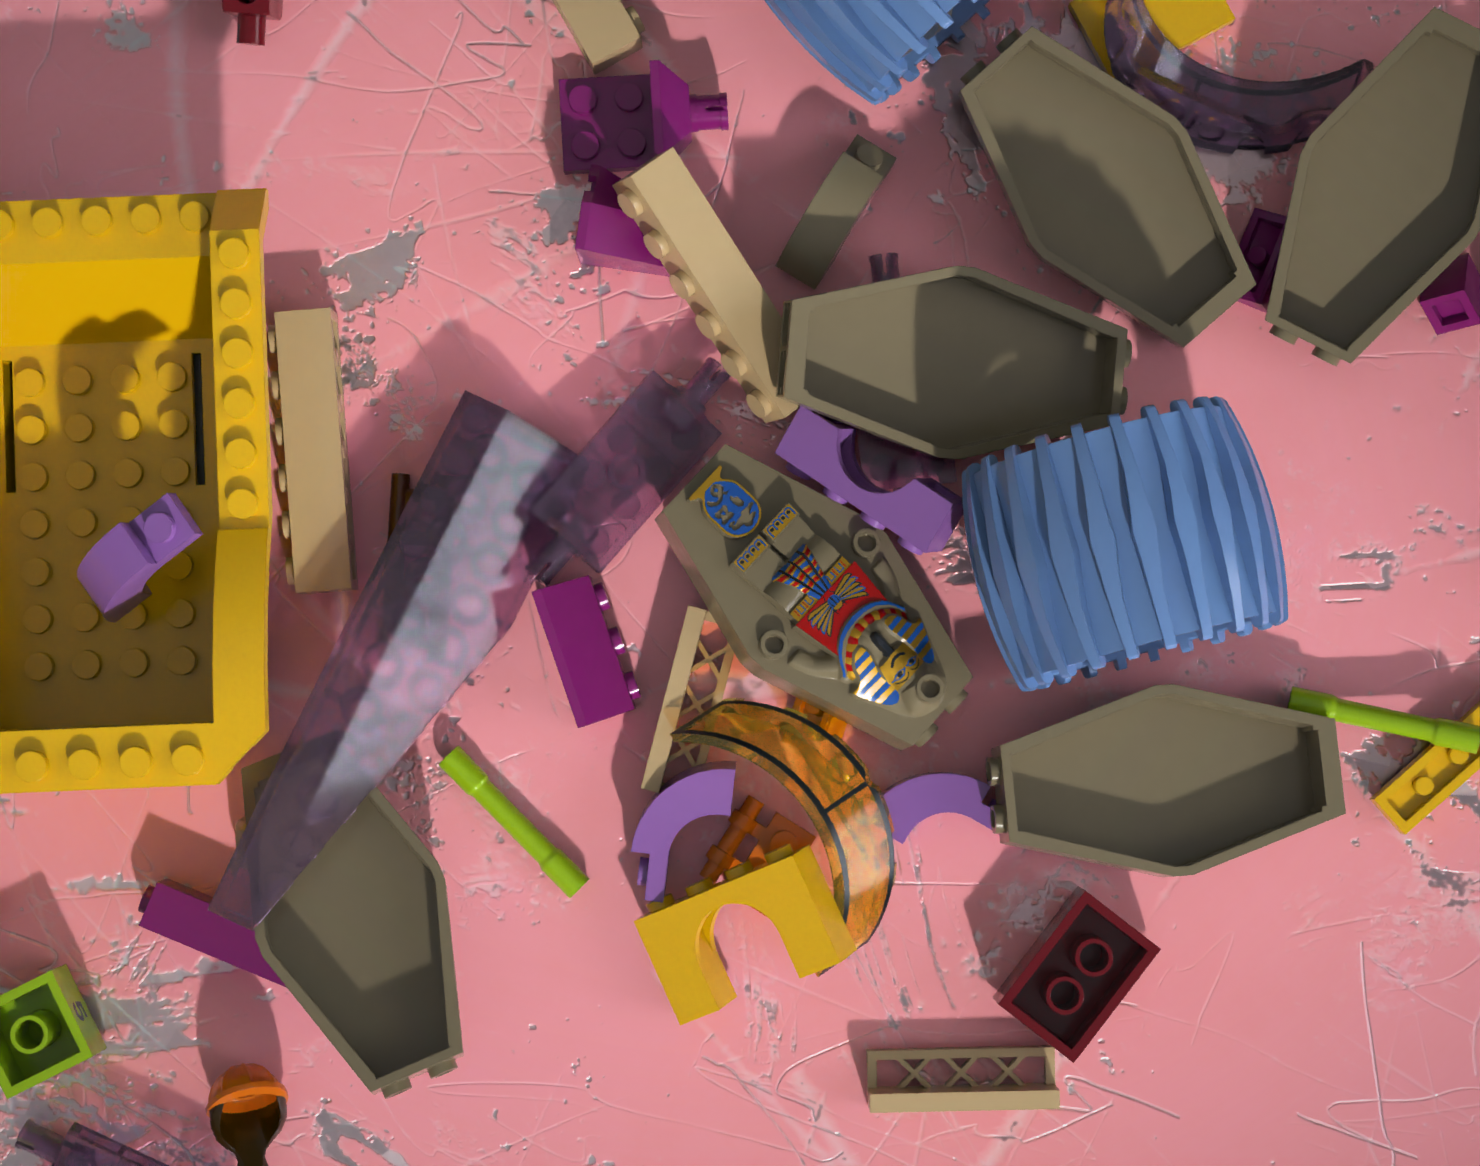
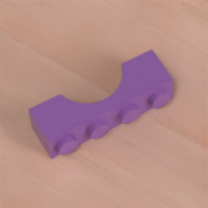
(824, 450)

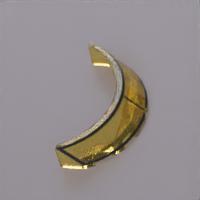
(830, 787)

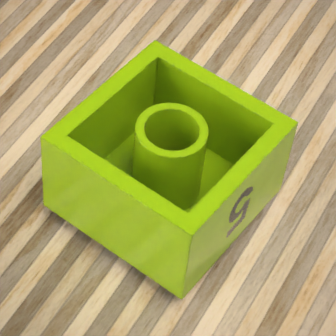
(44, 1031)

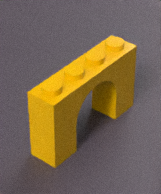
(784, 888)

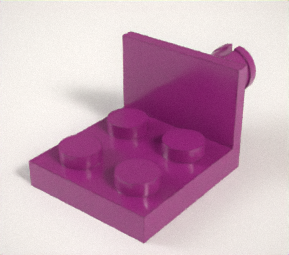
(632, 118)

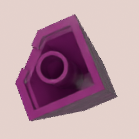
(607, 234)

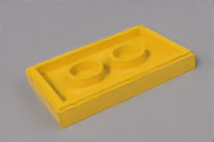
(1179, 20)

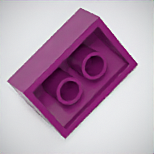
(586, 650)

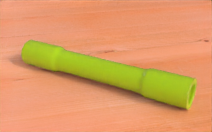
(1438, 731)
(477, 784)

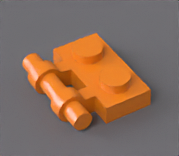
(776, 834)

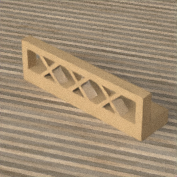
(675, 695)
(965, 1096)

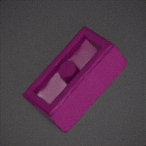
(1261, 249)

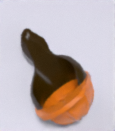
(247, 1111)

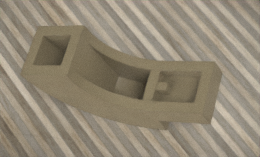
(835, 211)

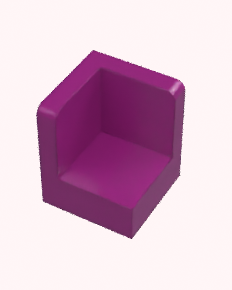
(1453, 297)

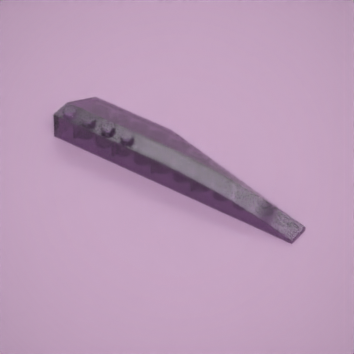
(414, 636)

